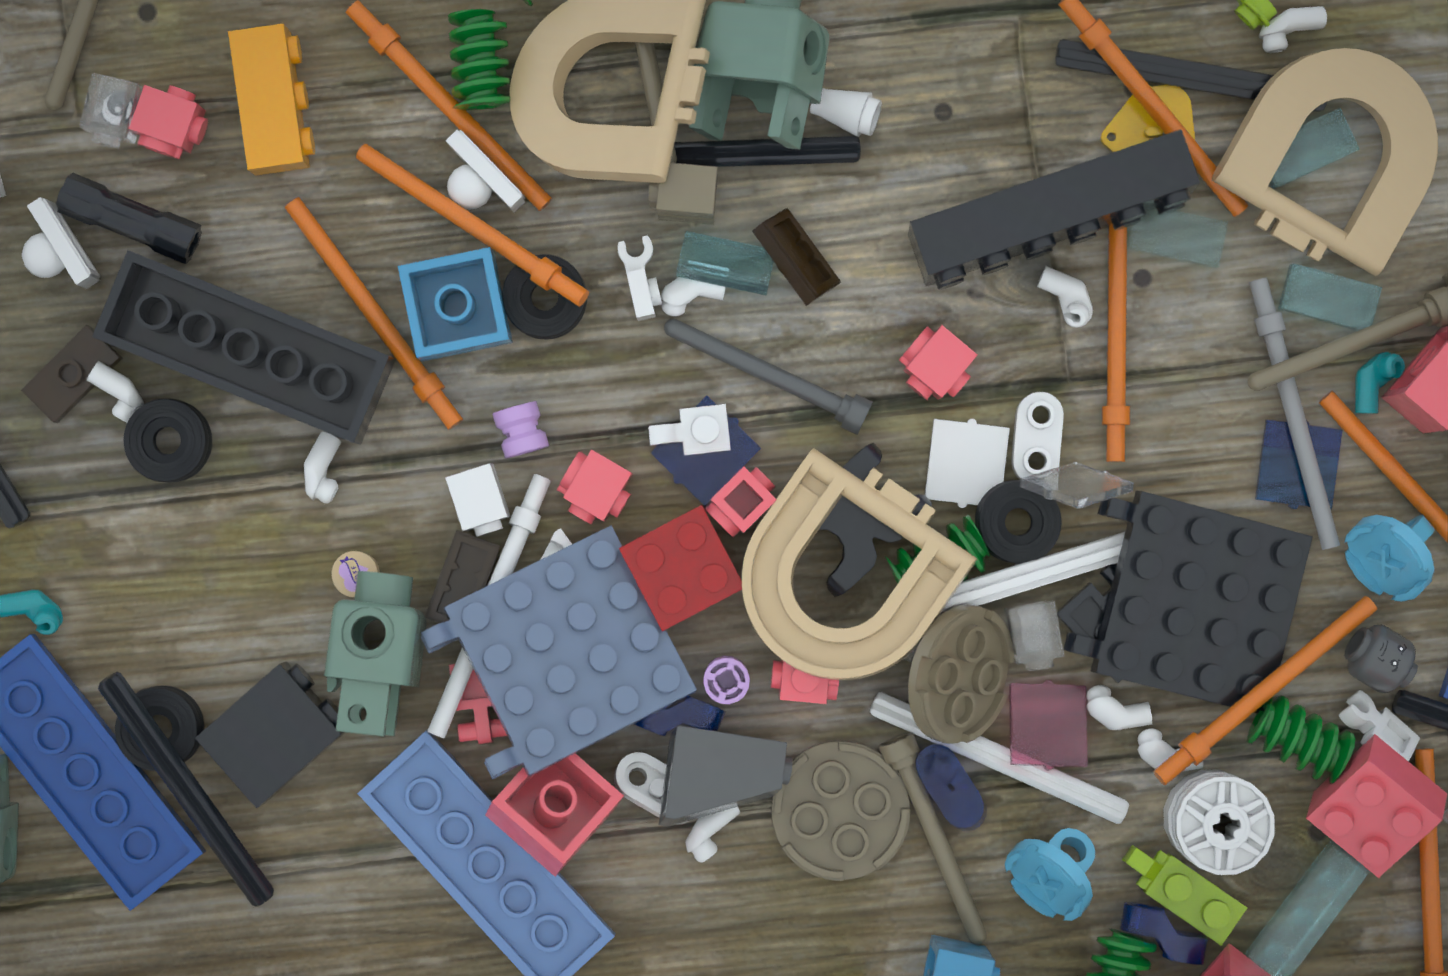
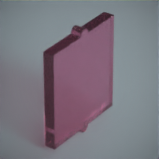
(1048, 725)

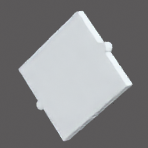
(965, 461)

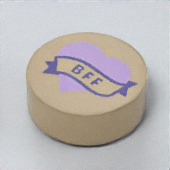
(346, 568)

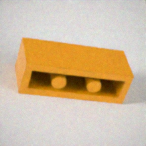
(271, 99)

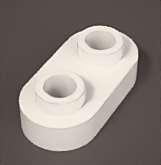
(1037, 437)
(650, 793)

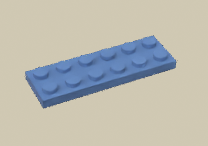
(506, 892)

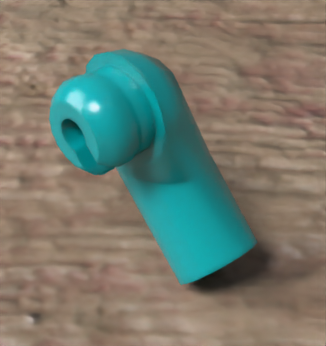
(1372, 377)
(35, 606)

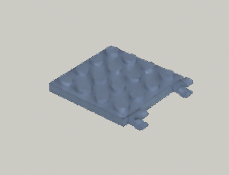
(565, 653)

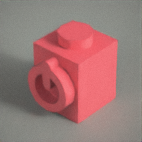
(168, 121)
(937, 363)
(595, 487)
(741, 501)
(801, 687)

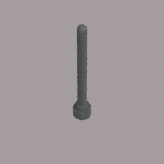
(848, 410)

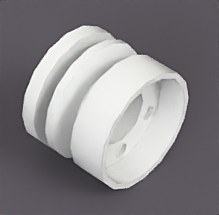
(1197, 805)

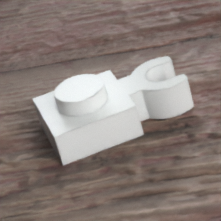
(1363, 715)

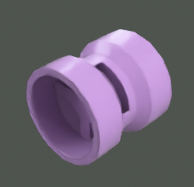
(520, 428)
(727, 672)

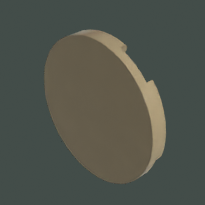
(960, 674)
(841, 811)

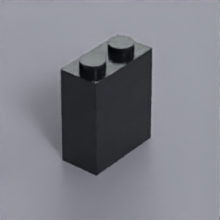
(271, 733)

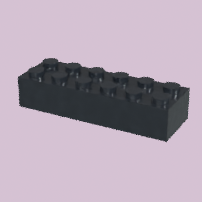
(1052, 209)
(244, 347)

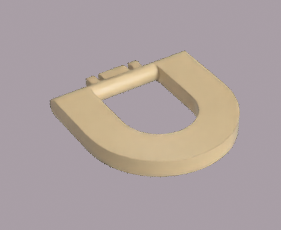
(599, 149)
(1398, 184)
(904, 615)

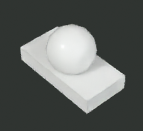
(474, 182)
(56, 247)

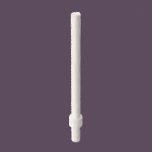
(523, 521)

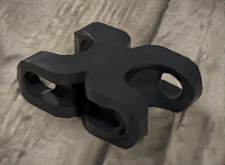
(858, 528)

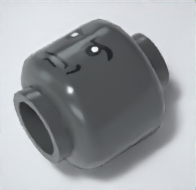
(1381, 658)

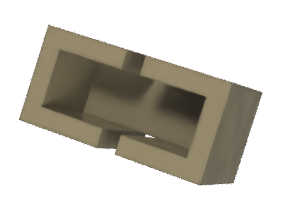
(686, 194)

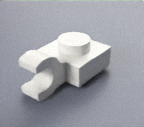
(643, 290)
(699, 430)

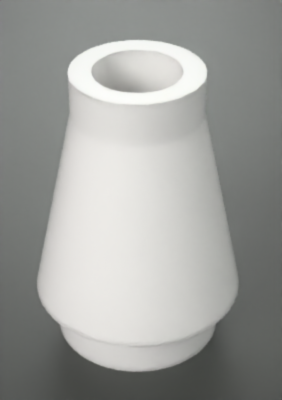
(849, 110)

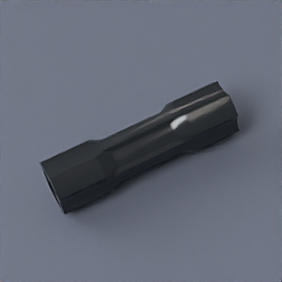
(99, 206)

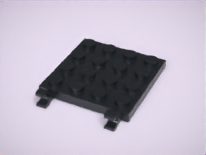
(1196, 599)

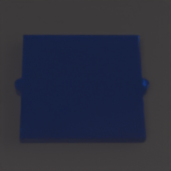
(1279, 469)
(709, 471)

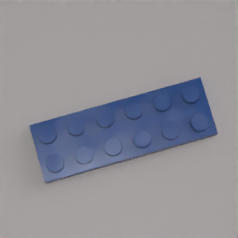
(86, 778)

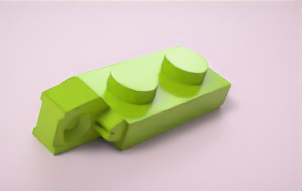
(1186, 893)

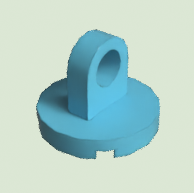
(1391, 555)
(1050, 877)

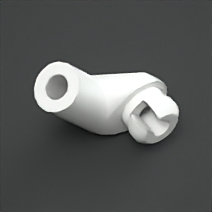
(1289, 21)
(316, 468)
(1113, 713)
(1156, 751)
(699, 838)

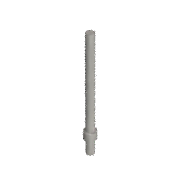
(1270, 325)

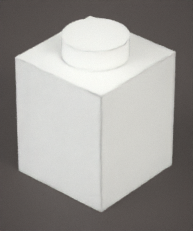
(478, 499)

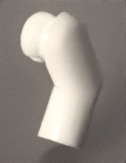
(683, 291)
(1071, 294)
(119, 387)

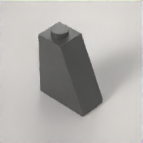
(719, 772)

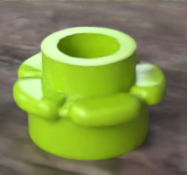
(1255, 12)

